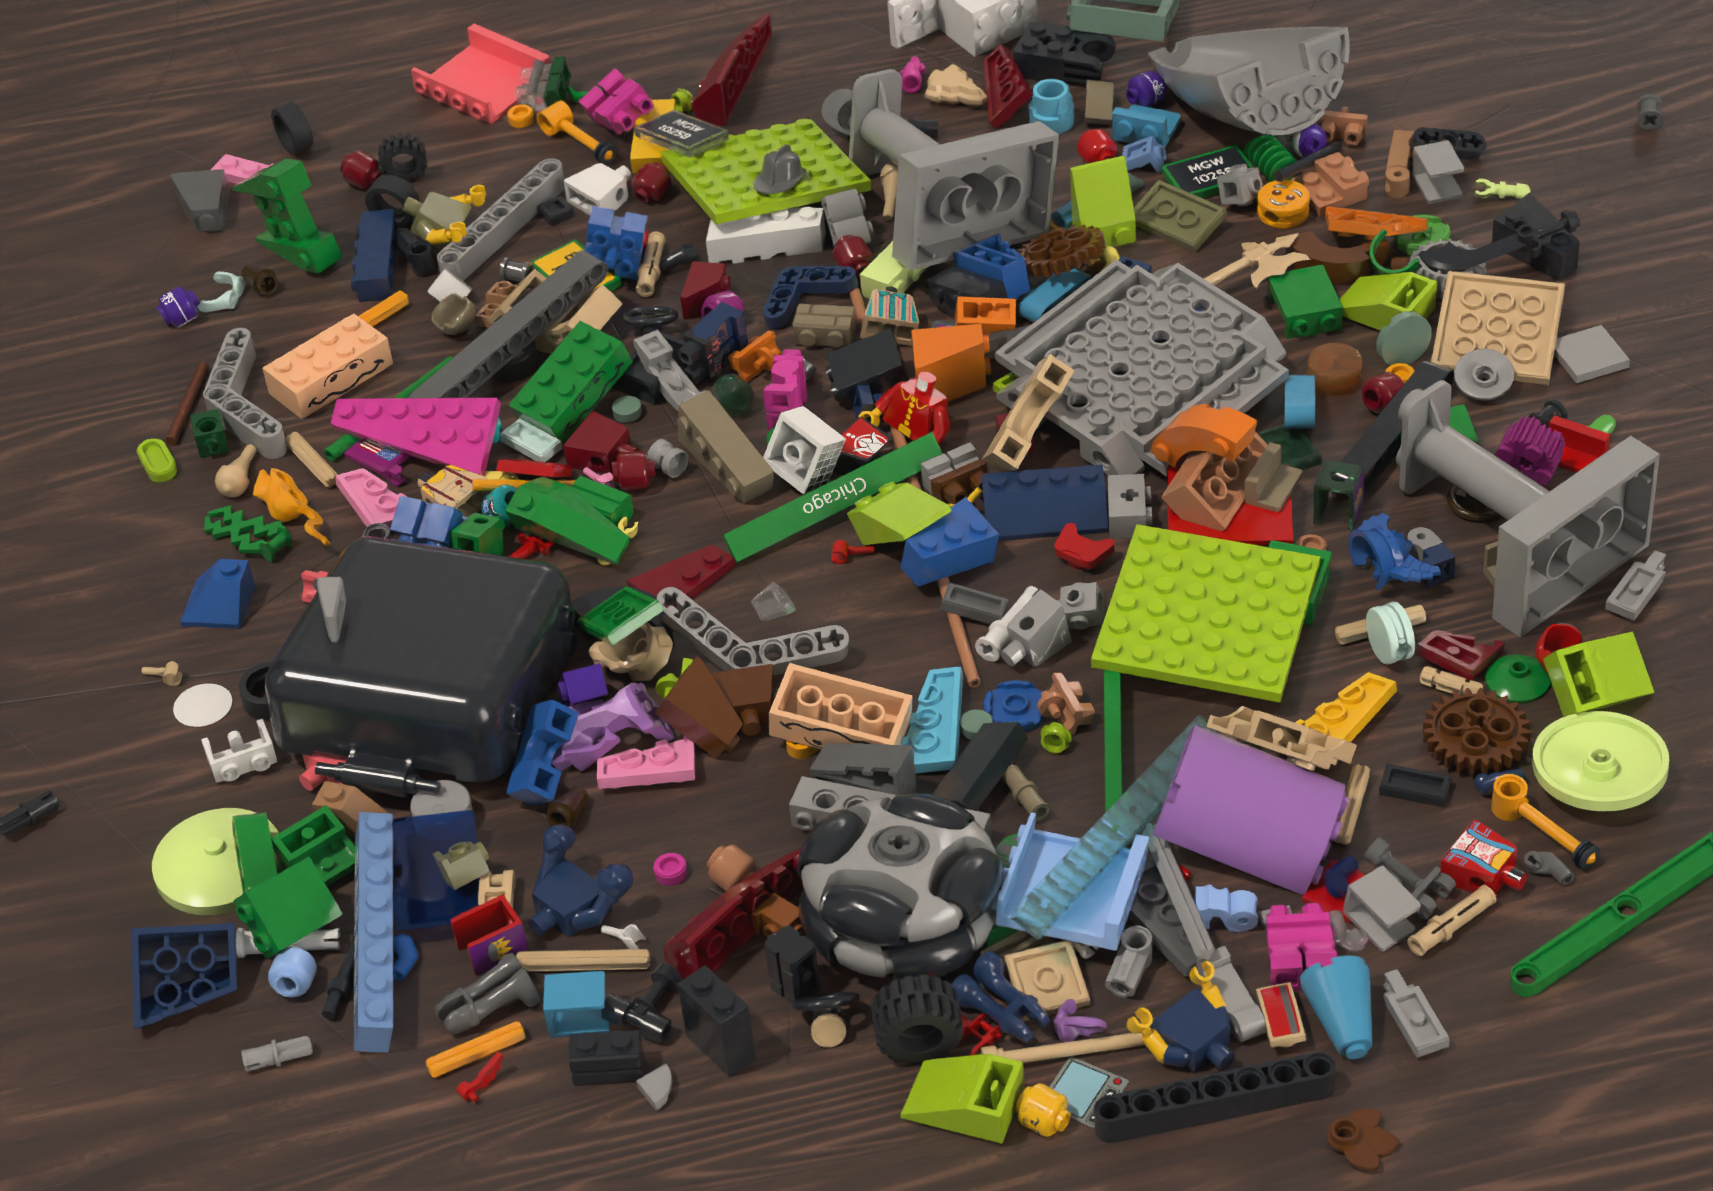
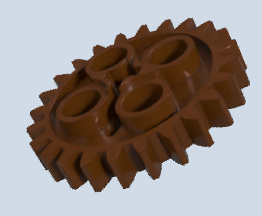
(1062, 250)
(1476, 731)

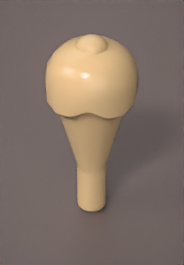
(888, 179)
(233, 478)

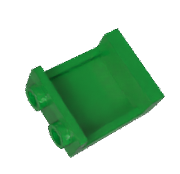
(1305, 301)
(287, 907)

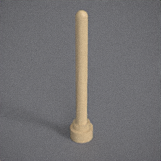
(1068, 1048)

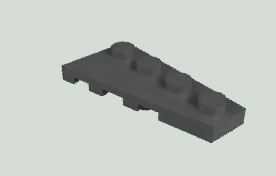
(1156, 912)

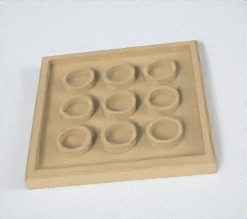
(1500, 315)

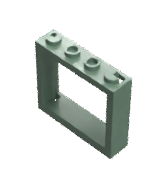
(1123, 22)

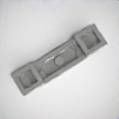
(657, 360)

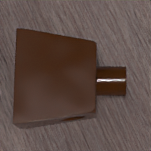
(749, 693)

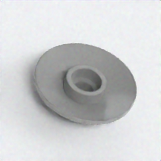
(1484, 364)

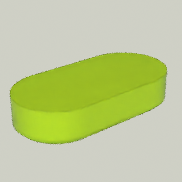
(157, 460)

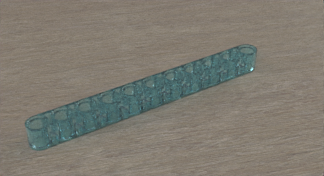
(1102, 842)

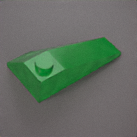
(564, 517)

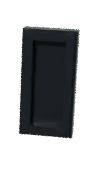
(1415, 785)

